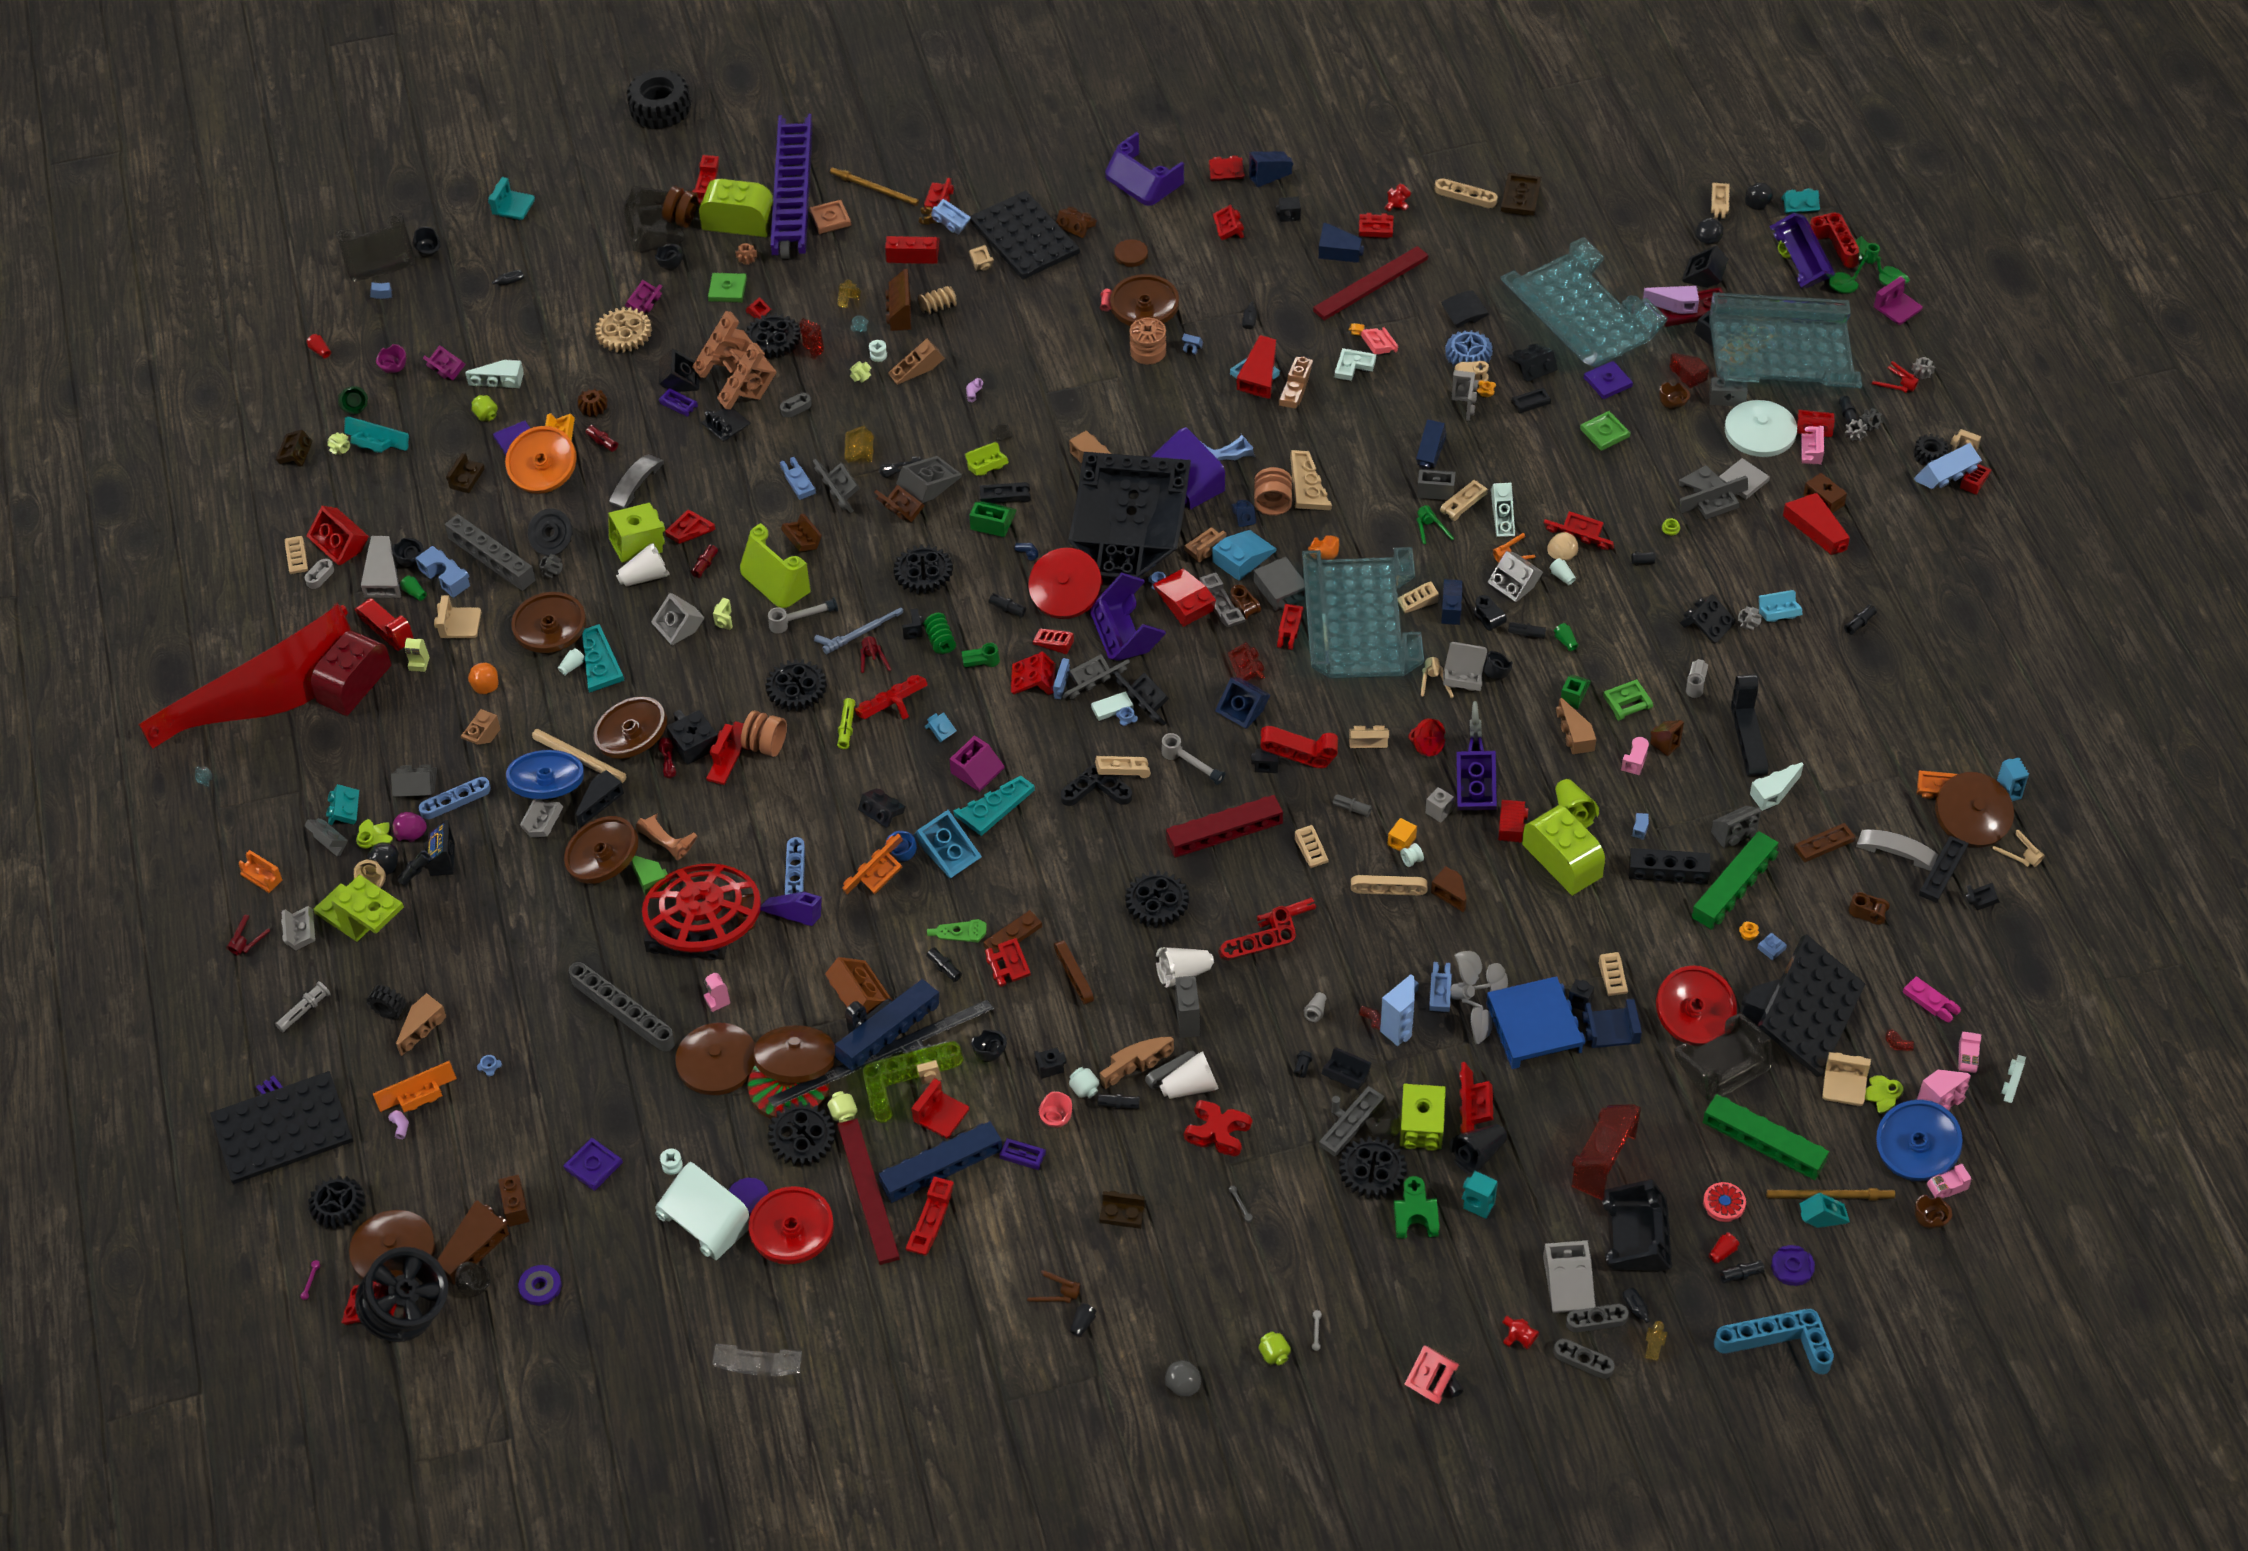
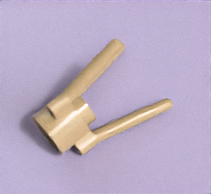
(1433, 668)
(2032, 854)

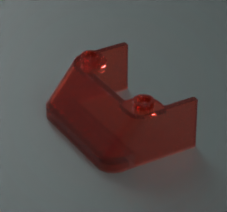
(1603, 1147)

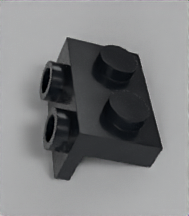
(880, 806)
(1347, 1069)

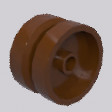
(680, 206)

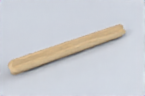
(586, 759)

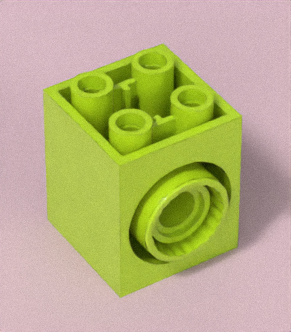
(634, 530)
(1422, 1116)

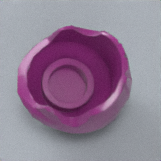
(391, 359)
(409, 826)

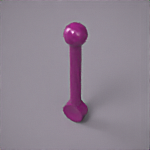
(315, 1265)

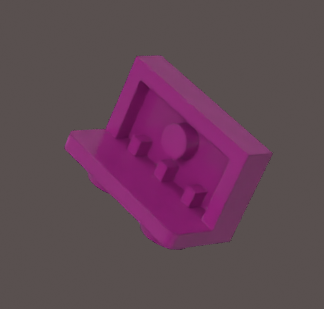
(643, 297)
(445, 362)

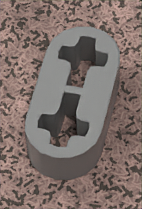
(319, 573)

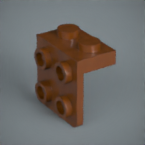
(901, 503)

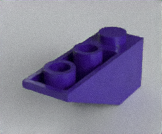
(799, 907)

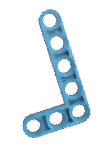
(1778, 1334)

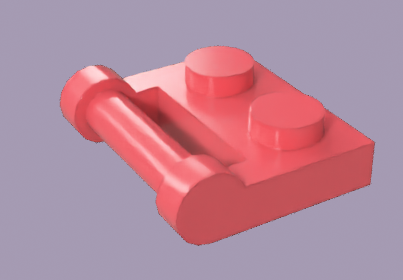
(1425, 1371)

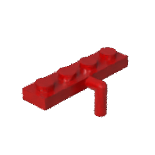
(894, 695)

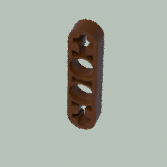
(1073, 972)

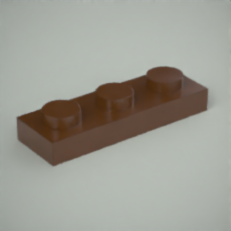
(1824, 842)
(1019, 929)

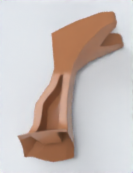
(657, 835)

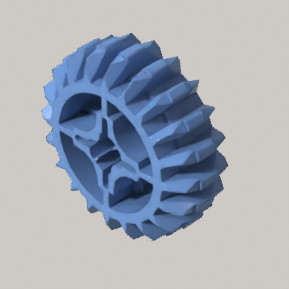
(1459, 344)

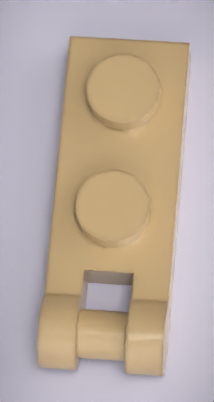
(1463, 500)
(1122, 766)

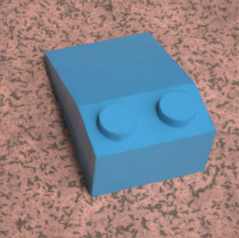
(1241, 553)
(947, 844)

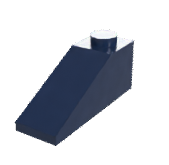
(1451, 602)

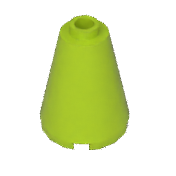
(1577, 802)

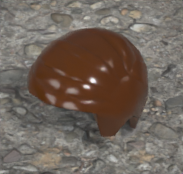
(1673, 396)
(1932, 1212)

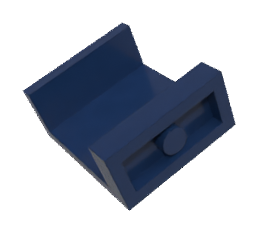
(1612, 1026)

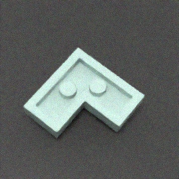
(1353, 359)
(2015, 1071)

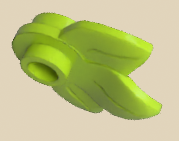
(373, 834)
(1880, 1092)

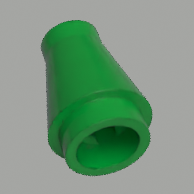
(412, 587)
(1565, 635)

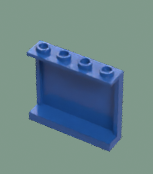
(1534, 1020)

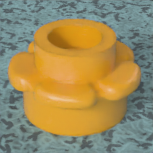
(1356, 329)
(1749, 934)

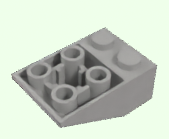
(1569, 1276)

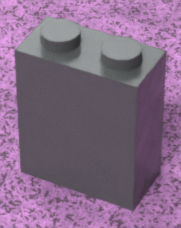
(1280, 583)
(1187, 1006)

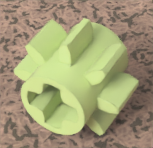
(860, 371)
(338, 443)

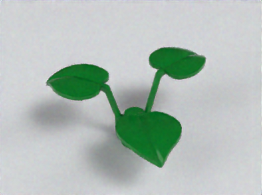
(1868, 253)

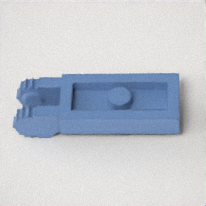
(797, 479)
(1440, 989)

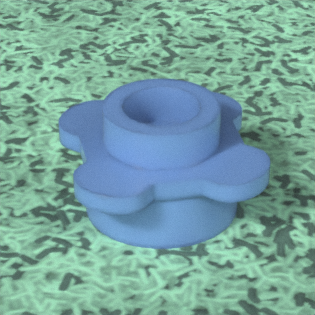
(1155, 577)
(1126, 716)
(489, 1060)

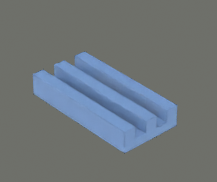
(1061, 678)

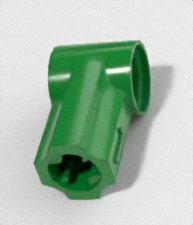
(986, 655)

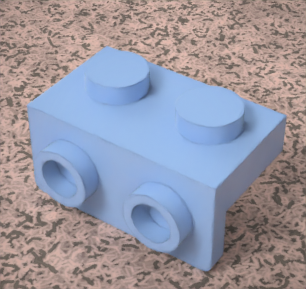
(950, 216)

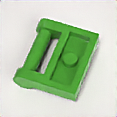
(1627, 694)

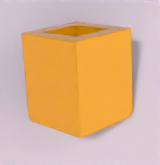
(1402, 835)

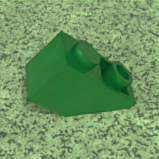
(1575, 690)

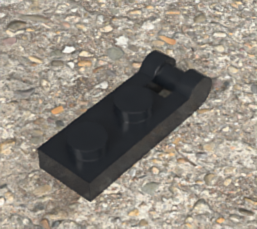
(1005, 492)

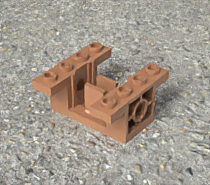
(740, 356)

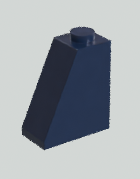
(1268, 167)
(1339, 245)
(1431, 444)

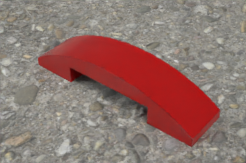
(708, 172)
(931, 1217)

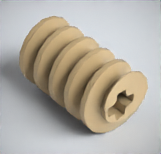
(936, 299)

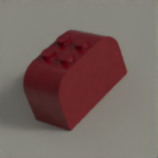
(349, 671)

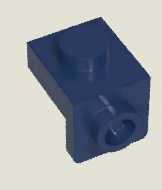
(1245, 513)

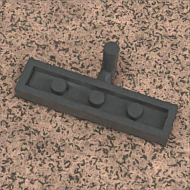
(1351, 1120)

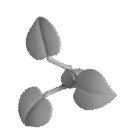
(1469, 968)

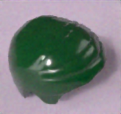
(352, 400)

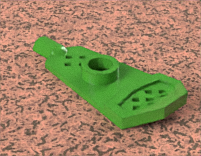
(966, 931)

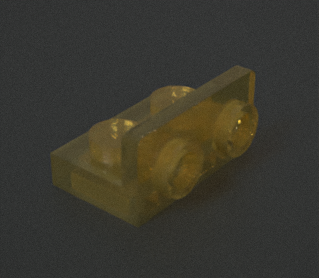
(859, 444)

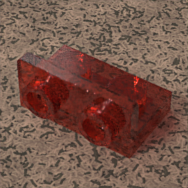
(811, 337)
(1245, 662)

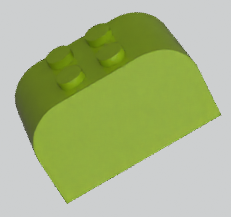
(737, 208)
(1565, 849)

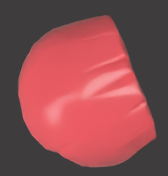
(1056, 1109)

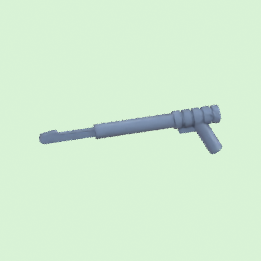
(837, 642)

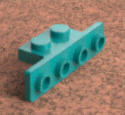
(374, 436)

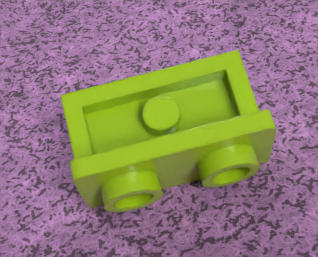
(985, 459)

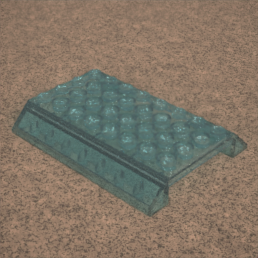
(1582, 309)
(1782, 339)
(1357, 615)

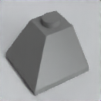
(677, 619)

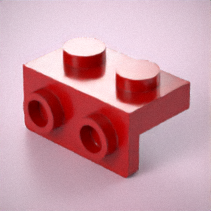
(1226, 168)

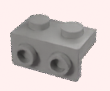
(540, 818)
(298, 928)

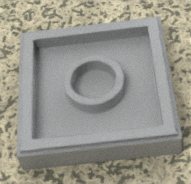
(1742, 468)

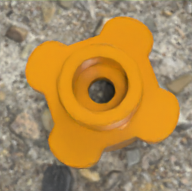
(1486, 388)

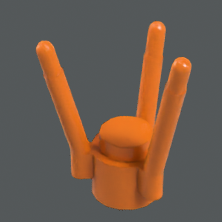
(1500, 551)

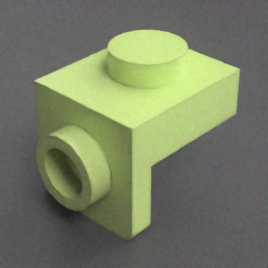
(721, 614)

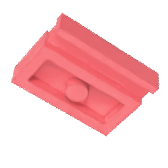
(1379, 341)

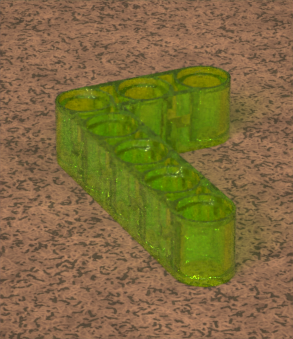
(904, 1071)

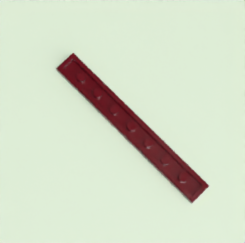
(1370, 283)
(868, 1191)

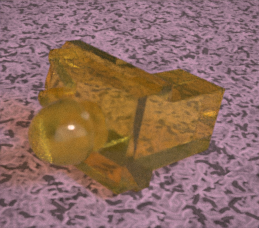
(847, 291)
(1655, 1338)

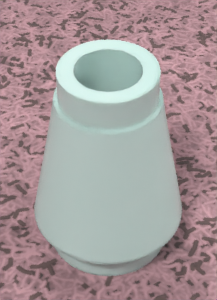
(1562, 571)
(571, 661)

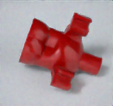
(1397, 197)
(1519, 1331)

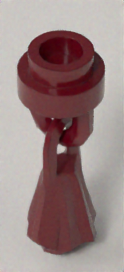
(666, 746)

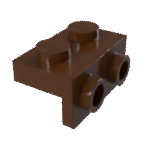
(1074, 221)
(802, 533)

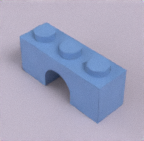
(452, 578)

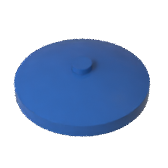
(544, 774)
(1919, 1140)

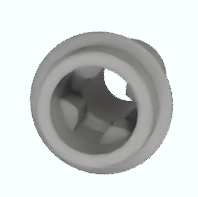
(1315, 1008)

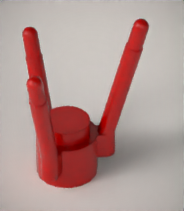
(1908, 380)

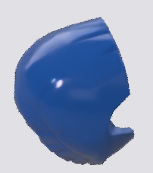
(906, 848)

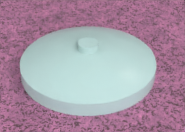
(1760, 428)

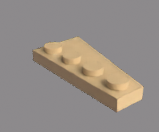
(1306, 483)

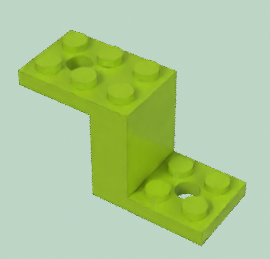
(358, 908)

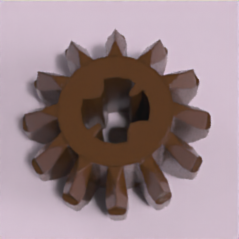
(592, 402)

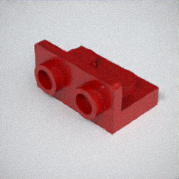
(938, 192)
(1228, 222)
(1815, 419)

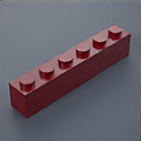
(1224, 826)

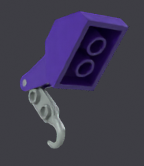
(1476, 772)

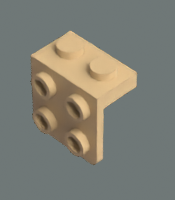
(456, 621)
(1845, 1079)

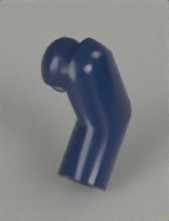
(1029, 548)

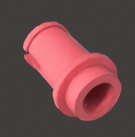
(1105, 302)

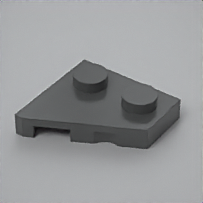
(1701, 479)

